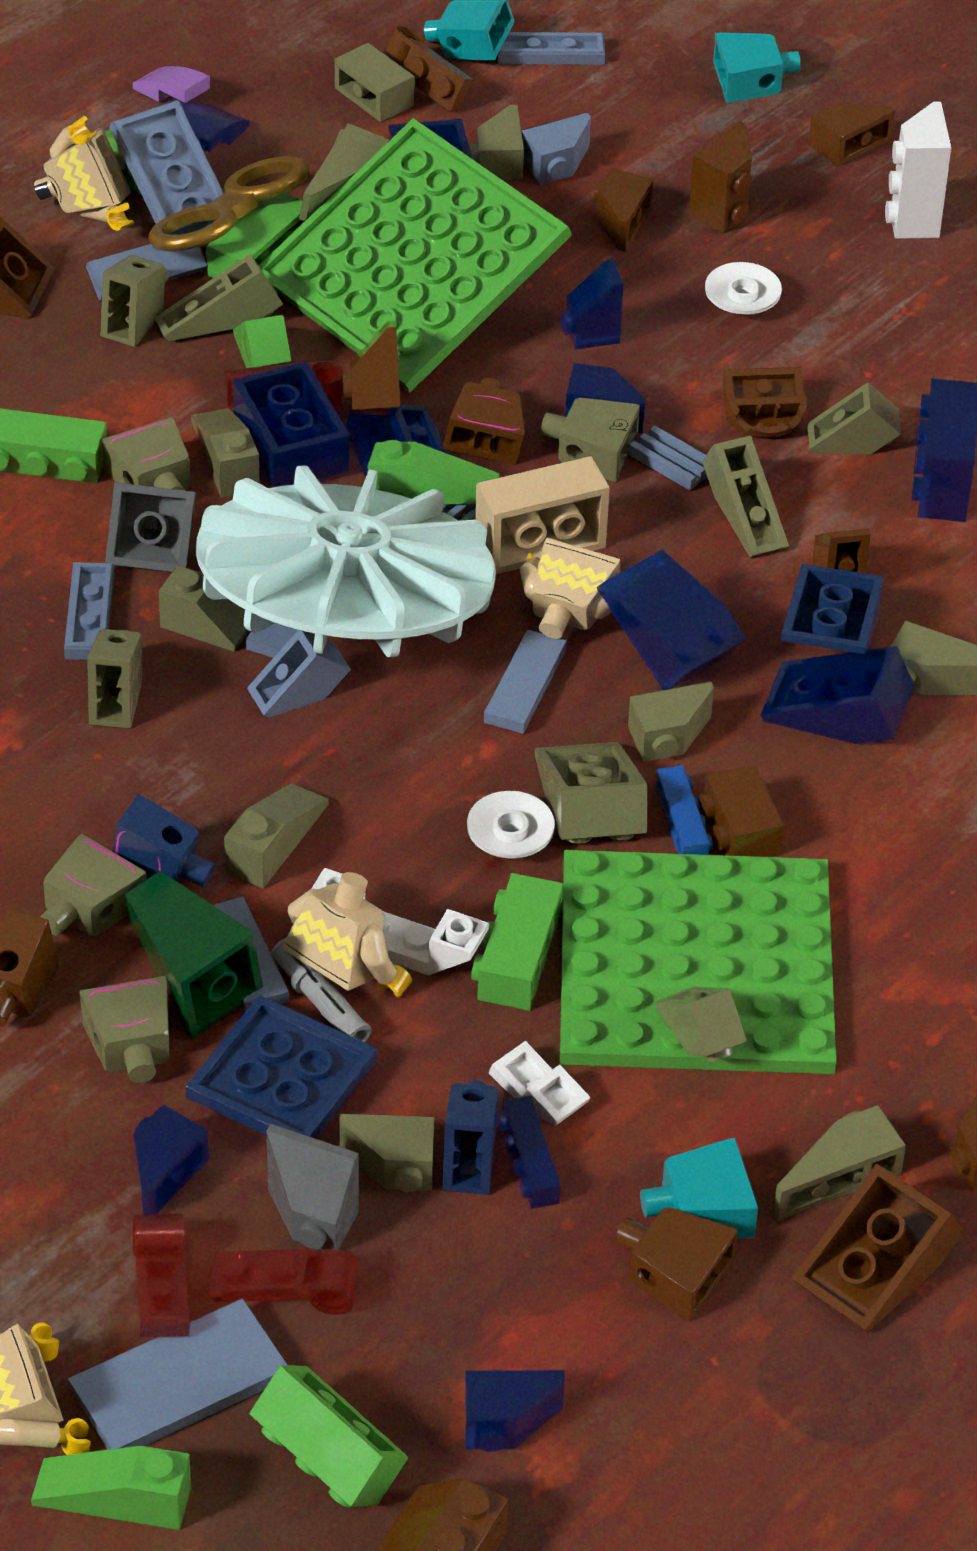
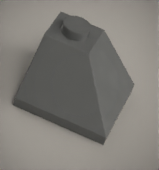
(150, 527)
(312, 1187)

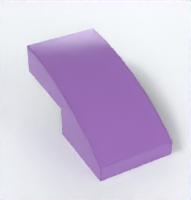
(173, 81)

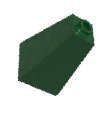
(197, 947)

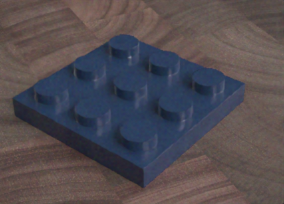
(281, 1071)

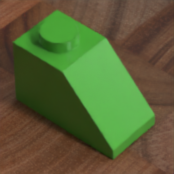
(263, 342)

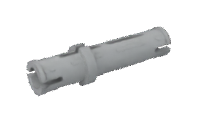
(322, 994)

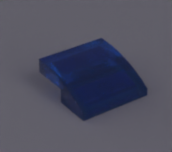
(212, 124)
(402, 424)

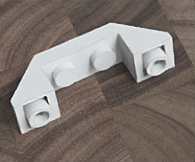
(421, 946)

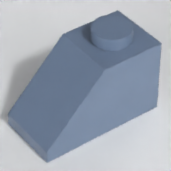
(556, 148)
(298, 676)

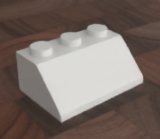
(920, 175)

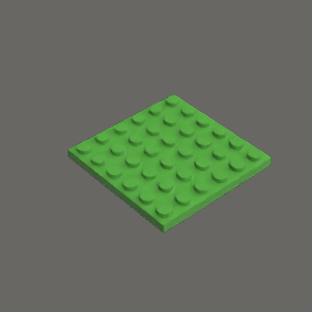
(414, 243)
(682, 921)

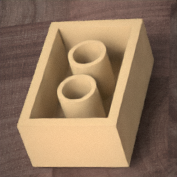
(550, 502)

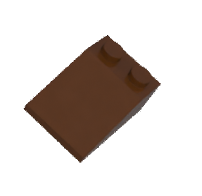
(878, 1249)

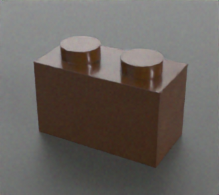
(742, 813)

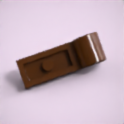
(430, 71)

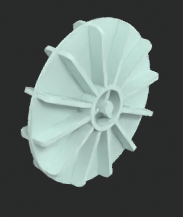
(345, 561)

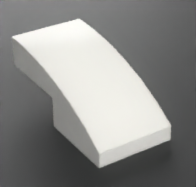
(552, 1090)

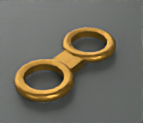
(231, 205)

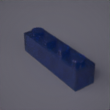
(530, 1152)

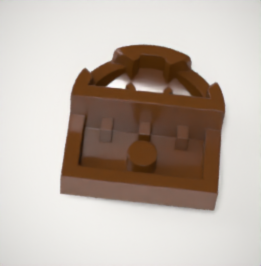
(764, 400)

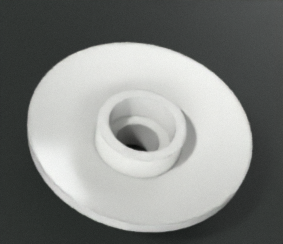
(743, 288)
(510, 824)

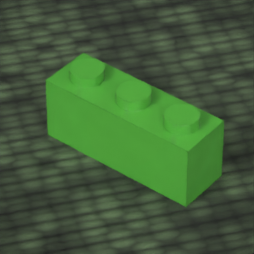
(255, 233)
(51, 445)
(518, 941)
(328, 1436)

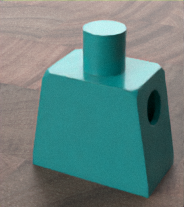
(471, 29)
(751, 65)
(707, 1185)

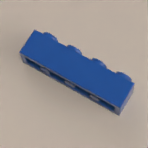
(682, 811)

